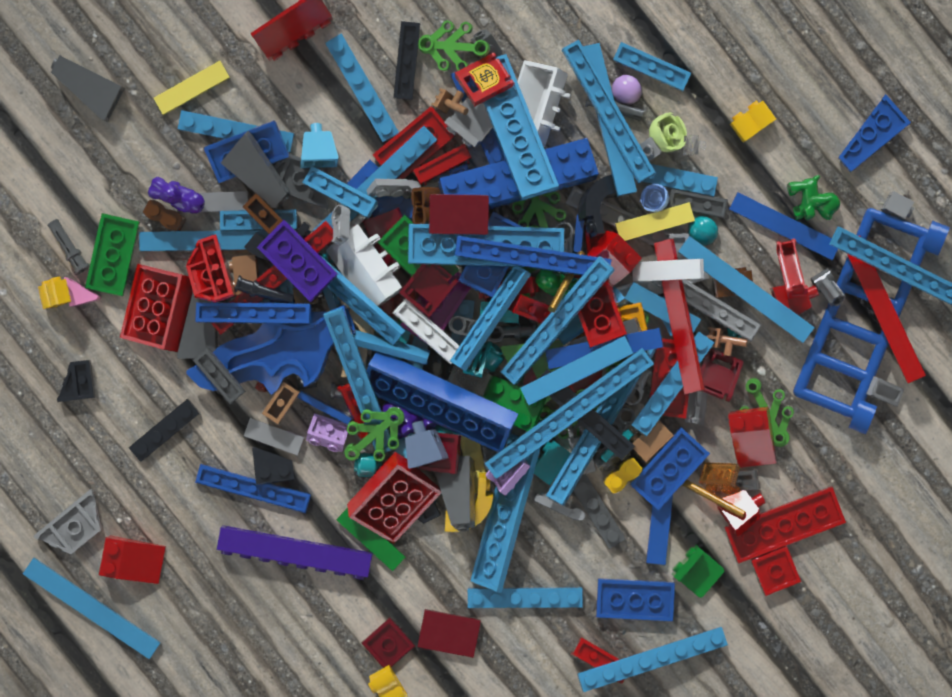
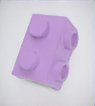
(508, 480)

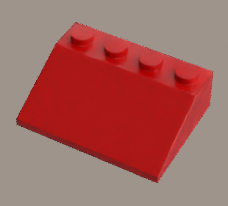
(291, 26)
(157, 308)
(393, 499)

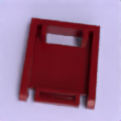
(431, 284)
(718, 379)

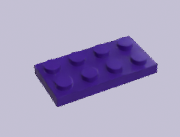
(297, 260)

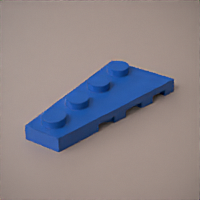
(879, 128)

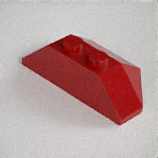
(209, 271)

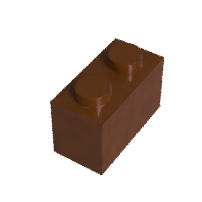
(262, 213)

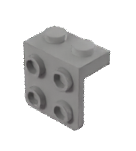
(472, 126)

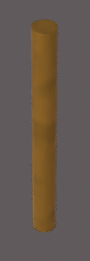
(562, 289)
(714, 498)

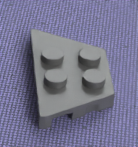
(73, 525)

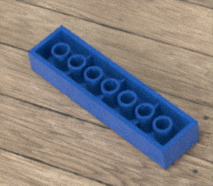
(570, 162)
(441, 401)

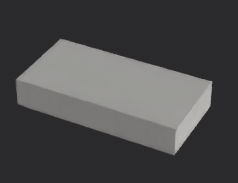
(885, 391)

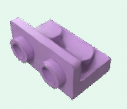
(327, 433)

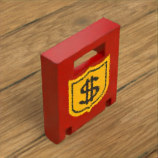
(488, 77)

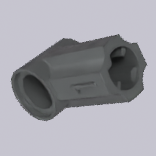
(827, 286)

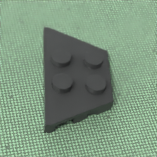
(293, 176)

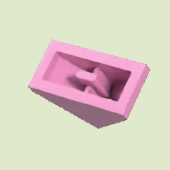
(79, 294)

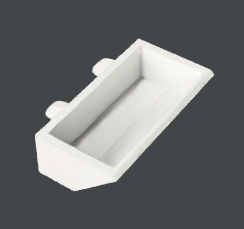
(542, 90)
(365, 267)

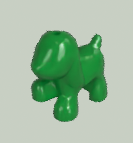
(824, 203)
(551, 280)

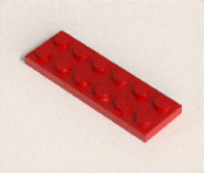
(787, 524)

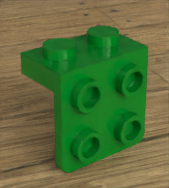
(697, 571)

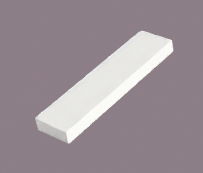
(669, 270)
(426, 330)

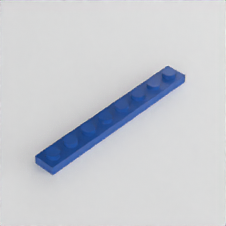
(523, 256)

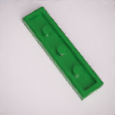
(376, 544)

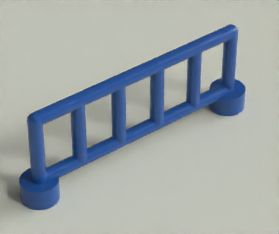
(860, 410)

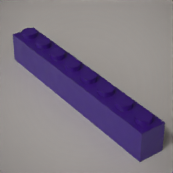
(294, 551)

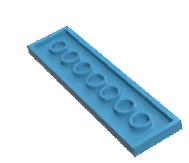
(520, 140)
(440, 248)
(502, 529)

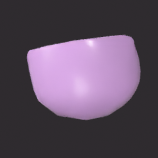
(626, 89)

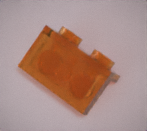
(720, 477)

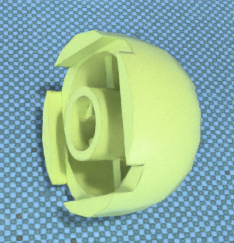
(668, 132)

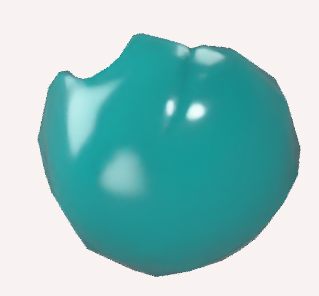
(703, 230)

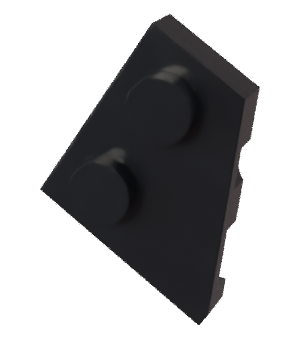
(78, 382)

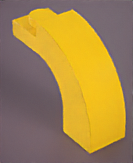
(482, 503)

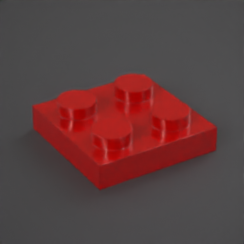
(775, 570)

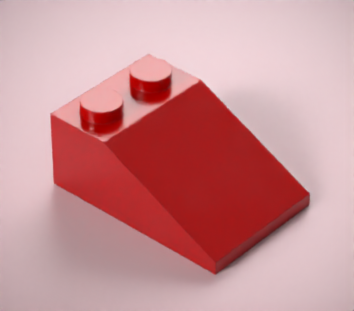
(623, 256)
(602, 317)
(752, 437)
(132, 560)

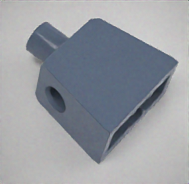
(424, 447)

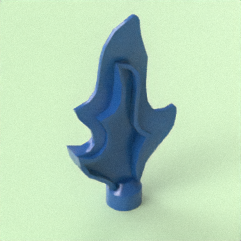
(276, 353)

